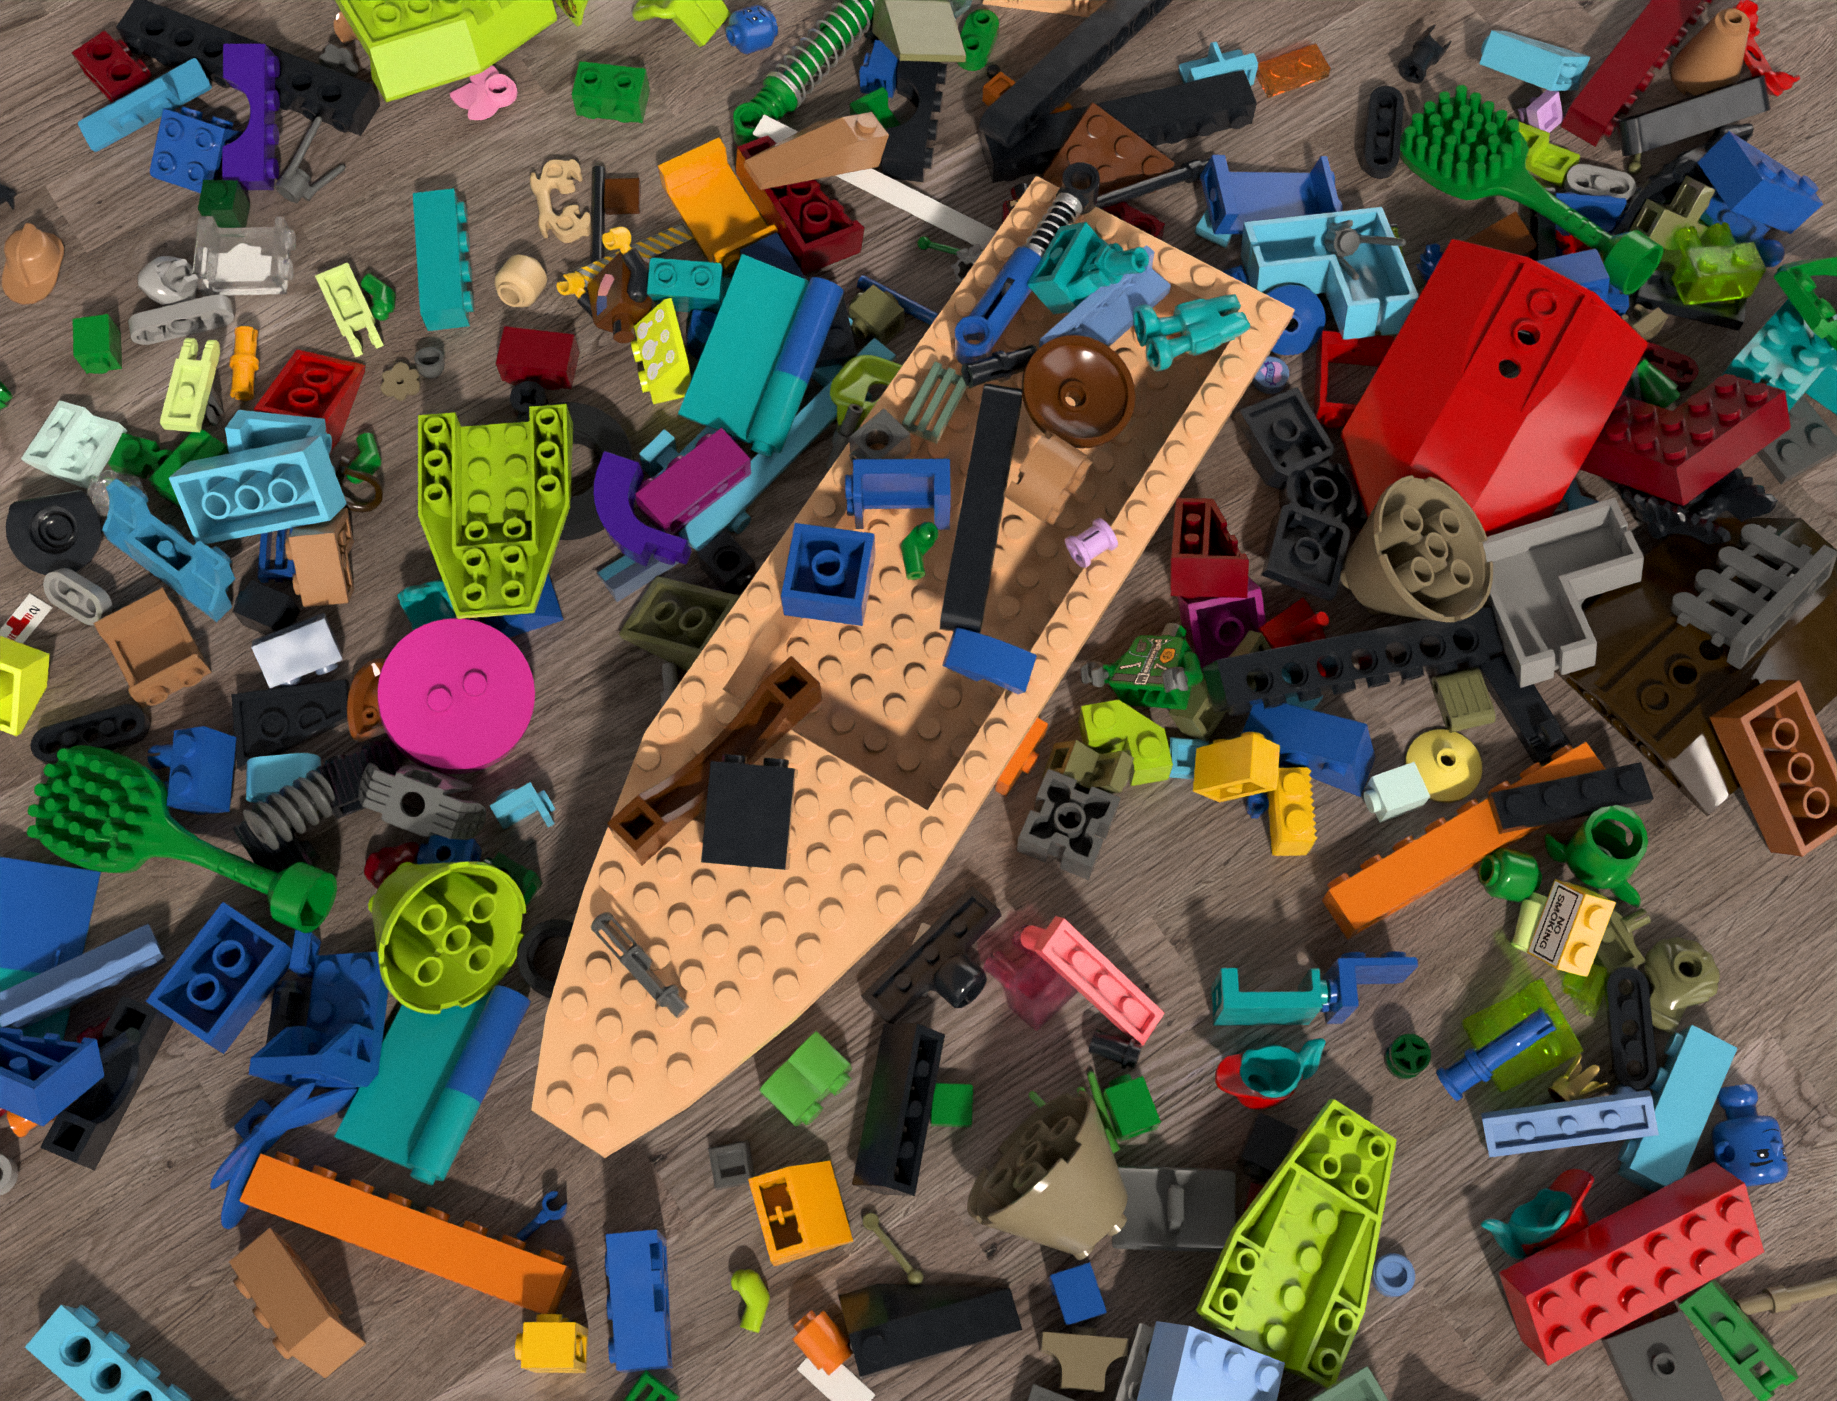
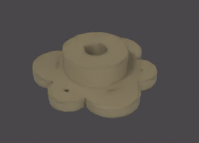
(400, 382)

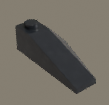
(914, 1323)

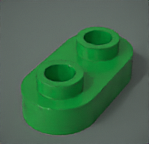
(979, 37)

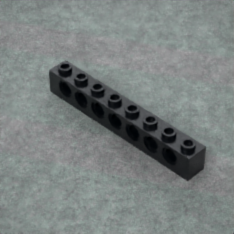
(301, 85)
(1227, 676)

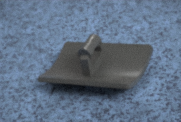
(1177, 1208)

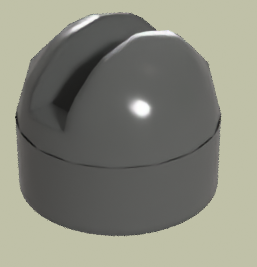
(429, 362)

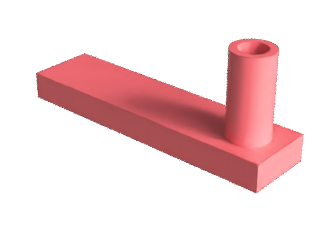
(1094, 977)

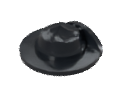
(54, 531)

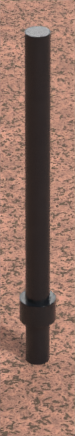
(1188, 172)

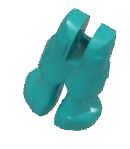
(1200, 321)

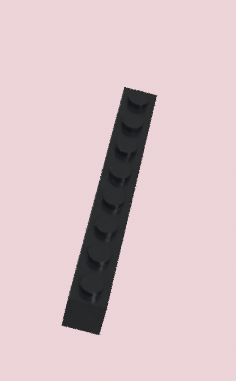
(1155, 116)

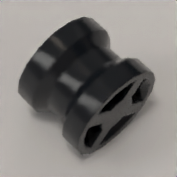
(524, 392)

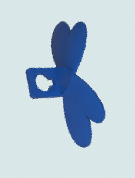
(288, 1114)

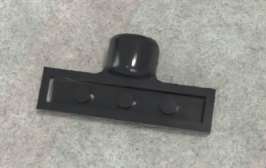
(937, 961)

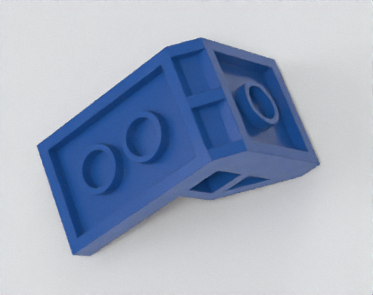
(341, 1032)

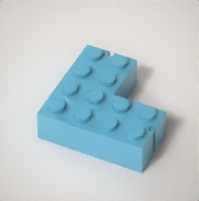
(1295, 254)

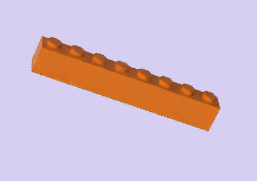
(1441, 853)
(407, 1235)

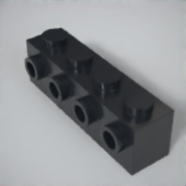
(898, 1109)

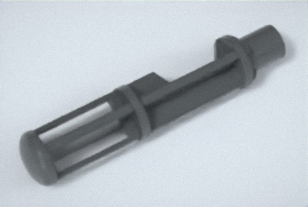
(639, 965)

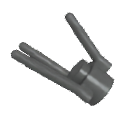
(295, 181)
(1345, 241)

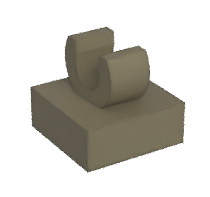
(1647, 324)

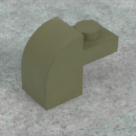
(1685, 210)
(1089, 768)

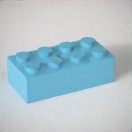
(258, 490)

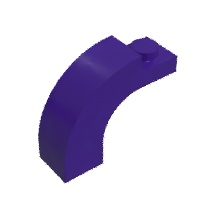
(614, 498)

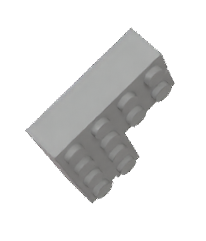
(1544, 573)

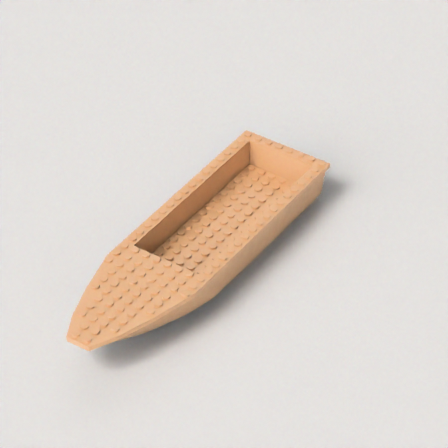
(895, 745)

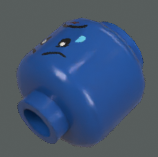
(751, 29)

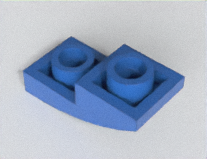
(989, 659)

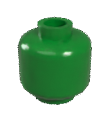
(1510, 874)

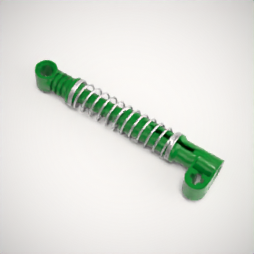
(782, 91)

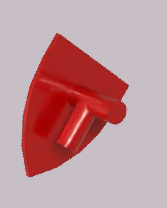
(1295, 626)

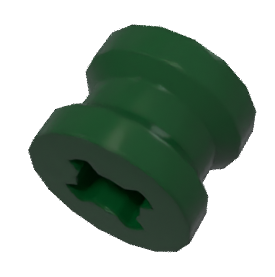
(1415, 1052)

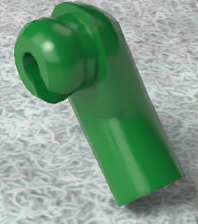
(915, 547)

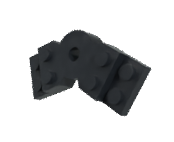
(1293, 455)

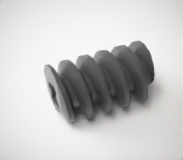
(290, 809)

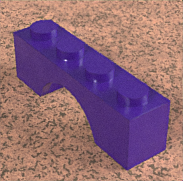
(252, 156)

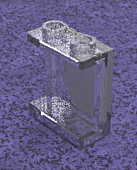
(243, 258)

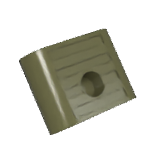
(1463, 699)

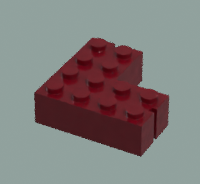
(1693, 445)

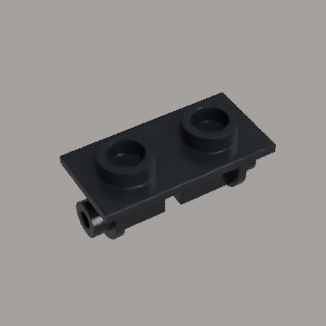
(289, 1007)

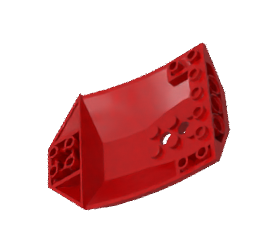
(1455, 418)

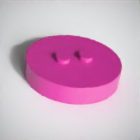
(455, 696)

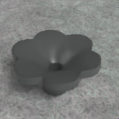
(339, 60)

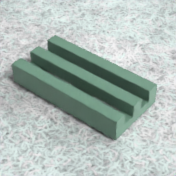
(948, 376)

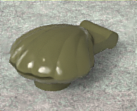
(1678, 977)

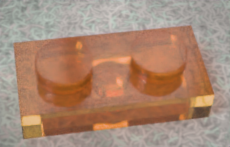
(1292, 70)

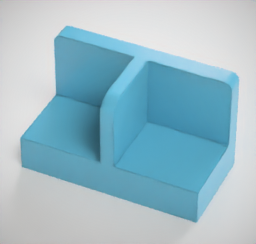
(1219, 64)

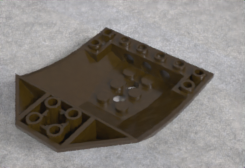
(1644, 643)

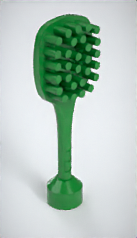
(1481, 154)
(115, 817)

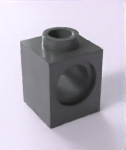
(880, 430)

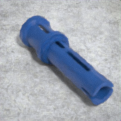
(1480, 1063)

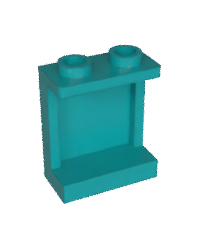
(688, 283)
(1266, 1008)

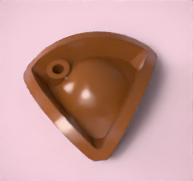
(362, 702)

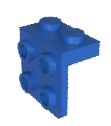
(190, 147)
(1356, 969)

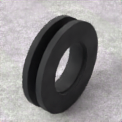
(600, 433)

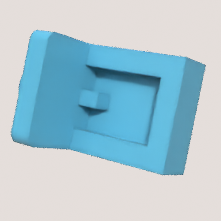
(517, 804)

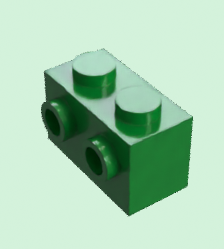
(610, 92)

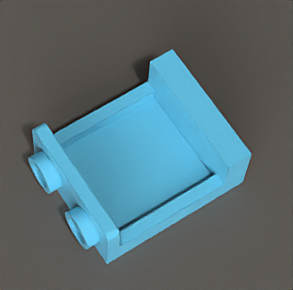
(261, 429)

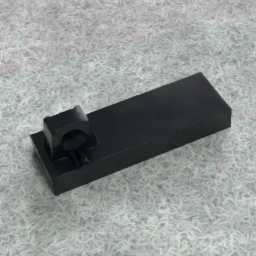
(1524, 710)

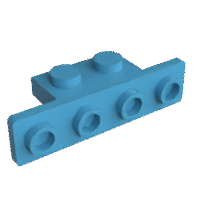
(144, 105)

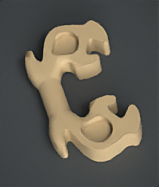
(558, 175)

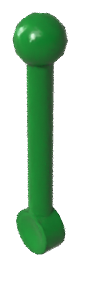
(925, 243)

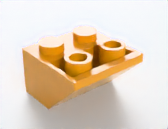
(800, 1211)

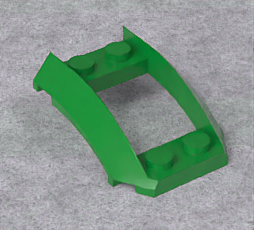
(1798, 286)

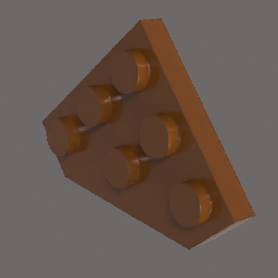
(1109, 147)

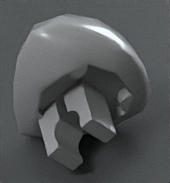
(168, 280)

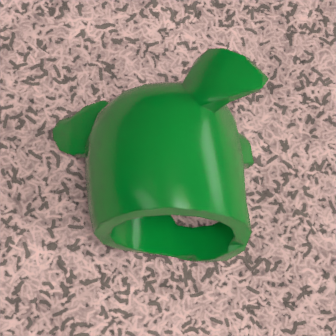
(1601, 853)

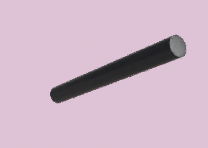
(597, 213)

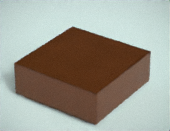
(622, 196)

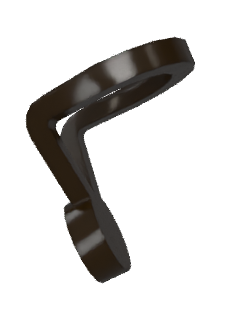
(352, 505)

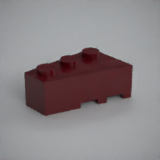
(1205, 554)

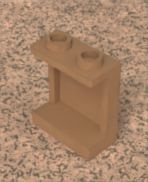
(153, 648)

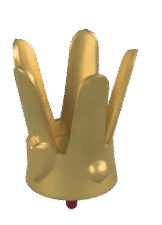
(1576, 1086)

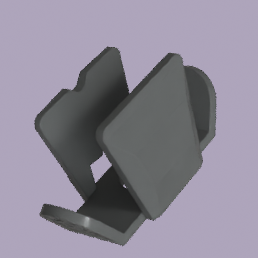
(441, 814)

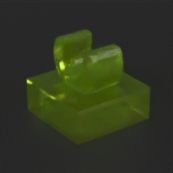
(1587, 989)

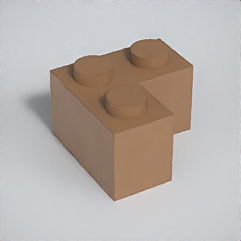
(322, 561)

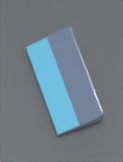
(627, 576)

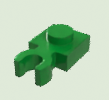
(137, 456)

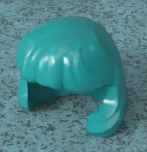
(426, 603)

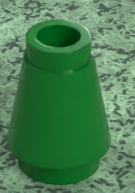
(1656, 386)

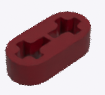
(1668, 361)

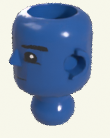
(1748, 1143)

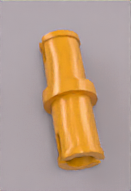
(244, 363)

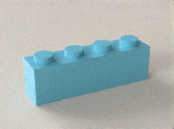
(1682, 1103)

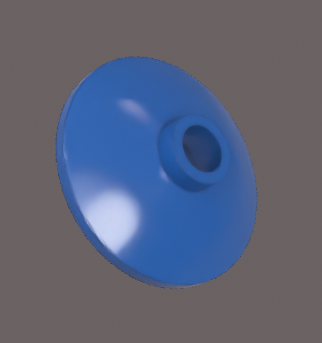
(1309, 316)

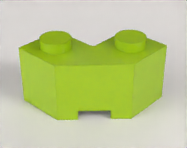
(1118, 727)

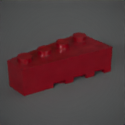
(805, 218)

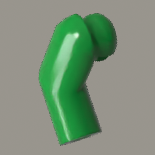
(383, 297)
(368, 459)

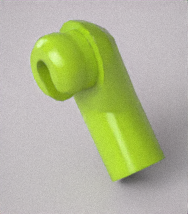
(755, 1296)

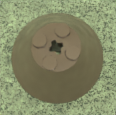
(1420, 554)
(1054, 1180)

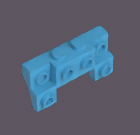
(189, 569)

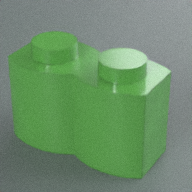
(806, 1080)

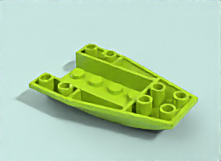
(1306, 1249)

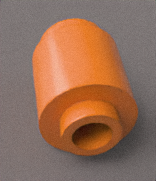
(822, 1341)

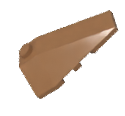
(821, 151)

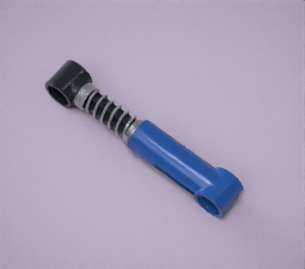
(1010, 285)

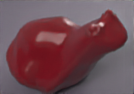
(385, 862)

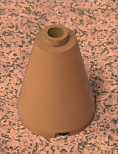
(1713, 54)

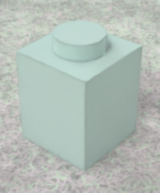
(1396, 792)

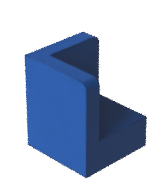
(1077, 1294)

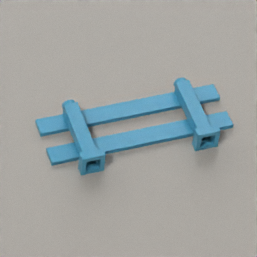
(731, 508)

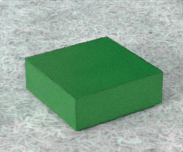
(952, 1105)

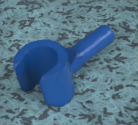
(543, 1216)

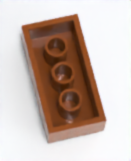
(1782, 765)

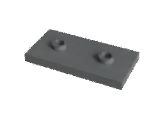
(1662, 1362)

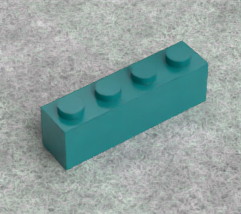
(441, 259)

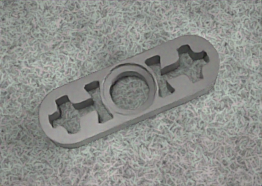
(162, 323)

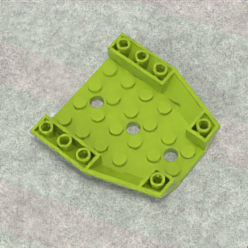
(440, 41)

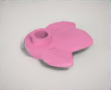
(484, 94)

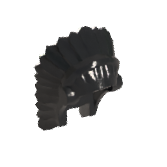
(1731, 494)

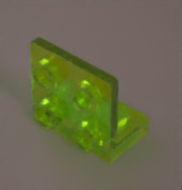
(1538, 1058)

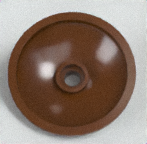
(1091, 377)

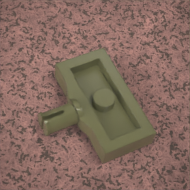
(1618, 943)

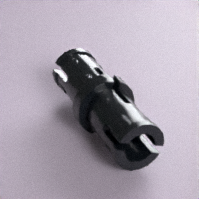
(997, 367)

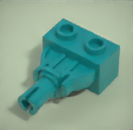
(1079, 265)

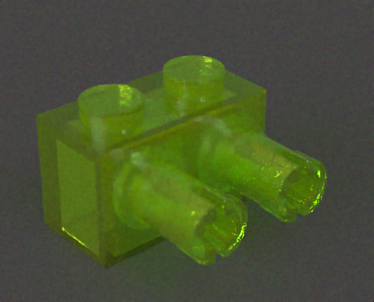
(1718, 271)

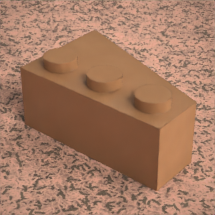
(293, 1305)

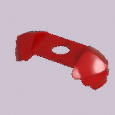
(1775, 81)

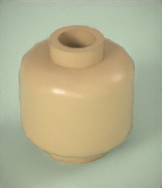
(520, 281)

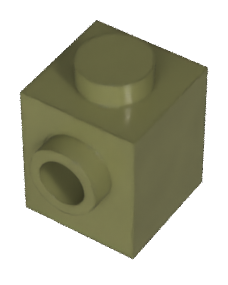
(876, 315)

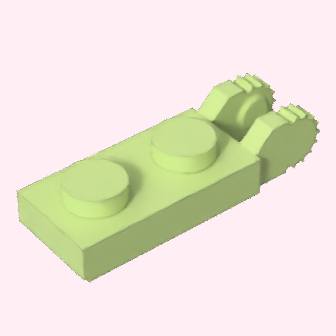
(348, 305)
(190, 387)

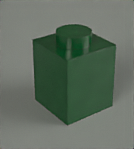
(224, 202)

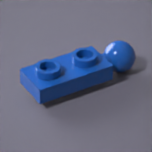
(1744, 230)

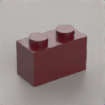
(537, 357)

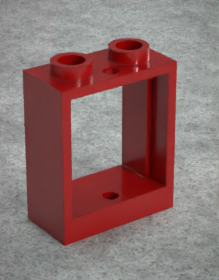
(1334, 349)

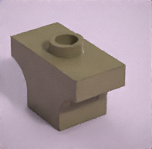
(1083, 1357)

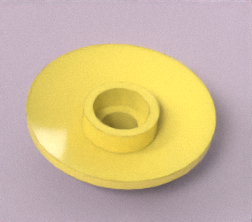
(1442, 781)

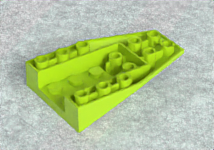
(495, 506)

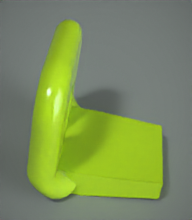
(695, 17)
(854, 381)

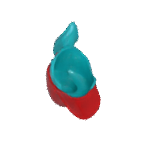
(1268, 1074)
(1547, 1218)

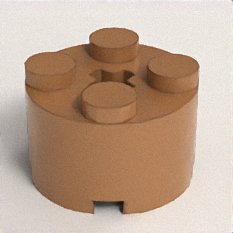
(1049, 477)

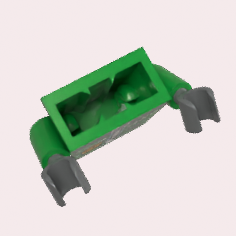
(1152, 672)

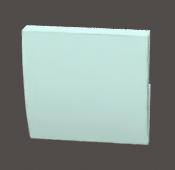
(73, 444)

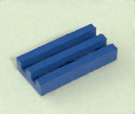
(279, 572)

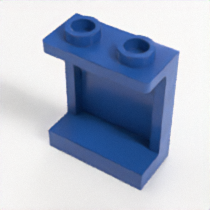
(899, 486)

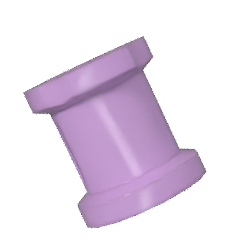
(1091, 542)

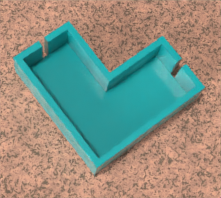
(1790, 359)

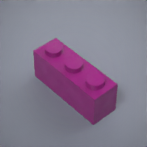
(693, 482)

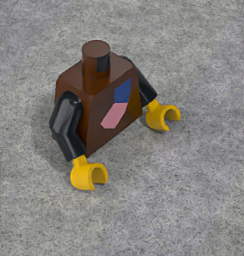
(618, 292)

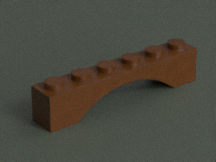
(669, 806)

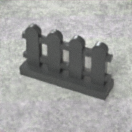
(1763, 616)

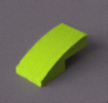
(1547, 159)

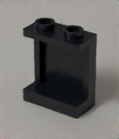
(749, 813)

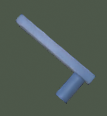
(1571, 1123)

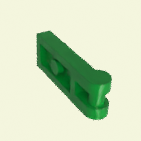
(1737, 1340)

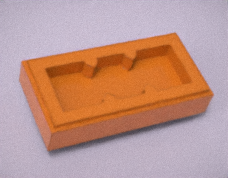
(1023, 759)

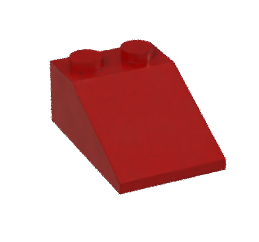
(316, 389)

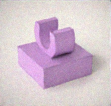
(1543, 112)

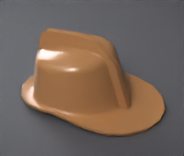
(31, 264)

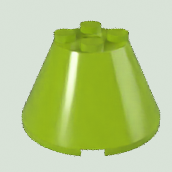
(446, 932)

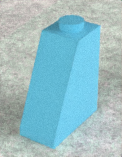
(1533, 61)

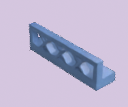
(1110, 309)
(80, 978)

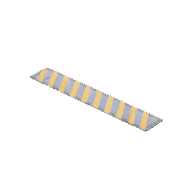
(647, 248)

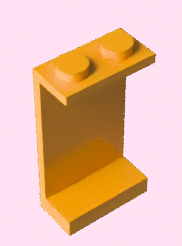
(713, 203)

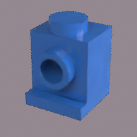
(879, 70)
(460, 850)

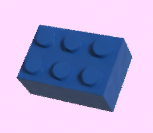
(222, 978)

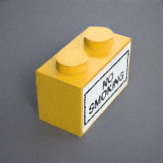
(1571, 928)

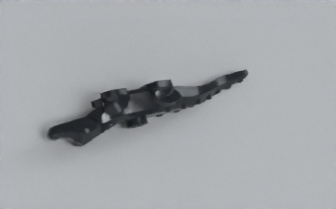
(1665, 184)

